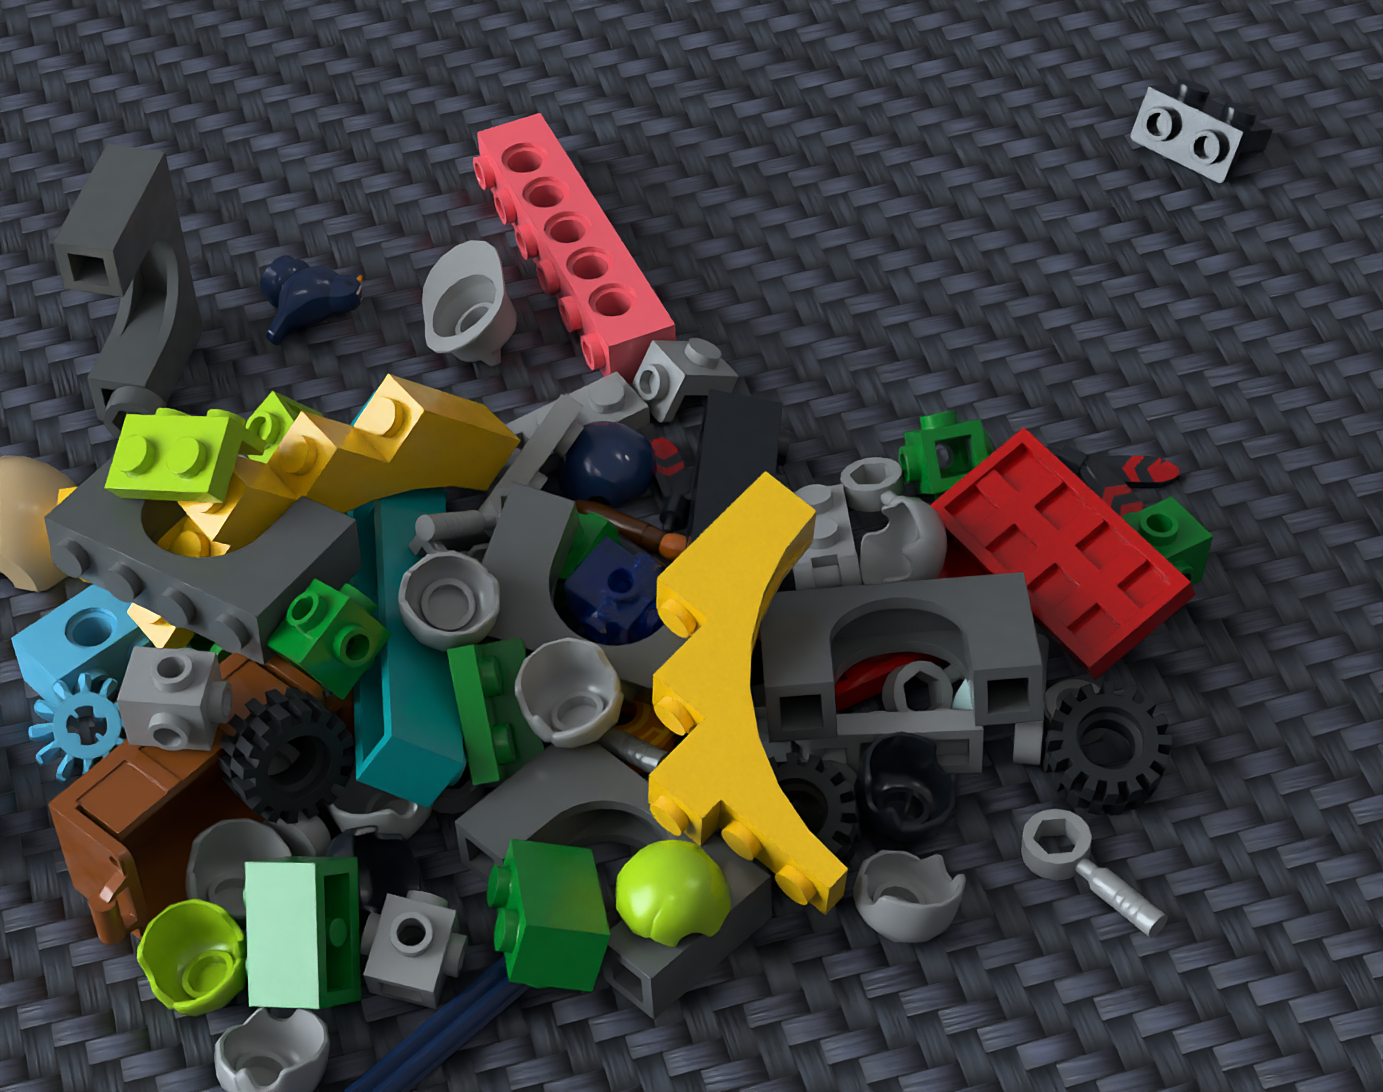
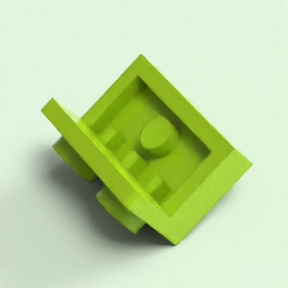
(179, 455)

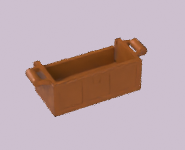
(141, 807)

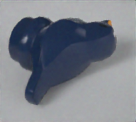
(306, 294)

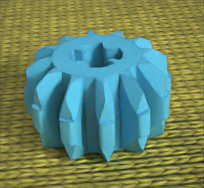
(71, 707)

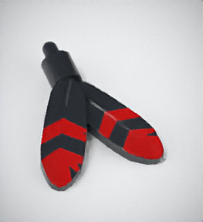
(1115, 475)
(672, 484)

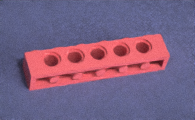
(572, 244)

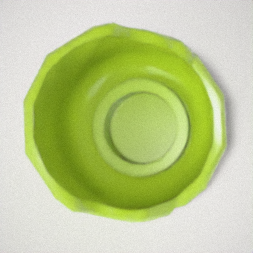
(672, 892)
(194, 957)

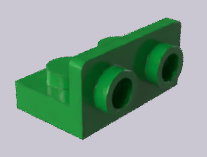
(489, 713)

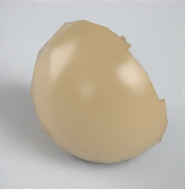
(26, 496)

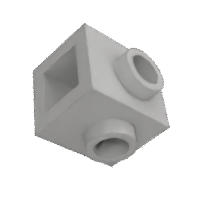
(173, 698)
(416, 971)

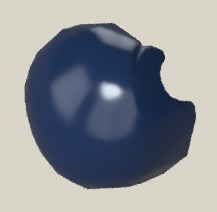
(607, 463)

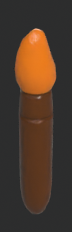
(639, 532)

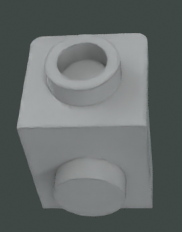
(679, 370)

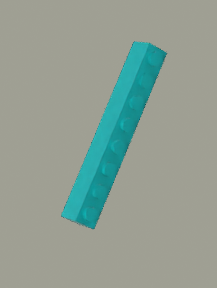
(407, 700)

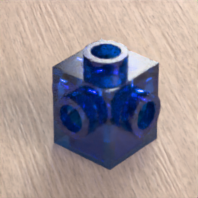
(615, 595)

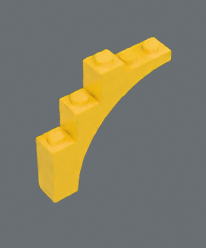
(398, 444)
(720, 769)

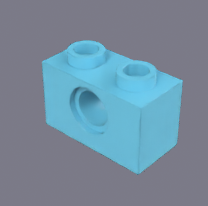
(80, 636)

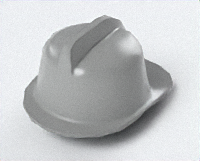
(468, 304)

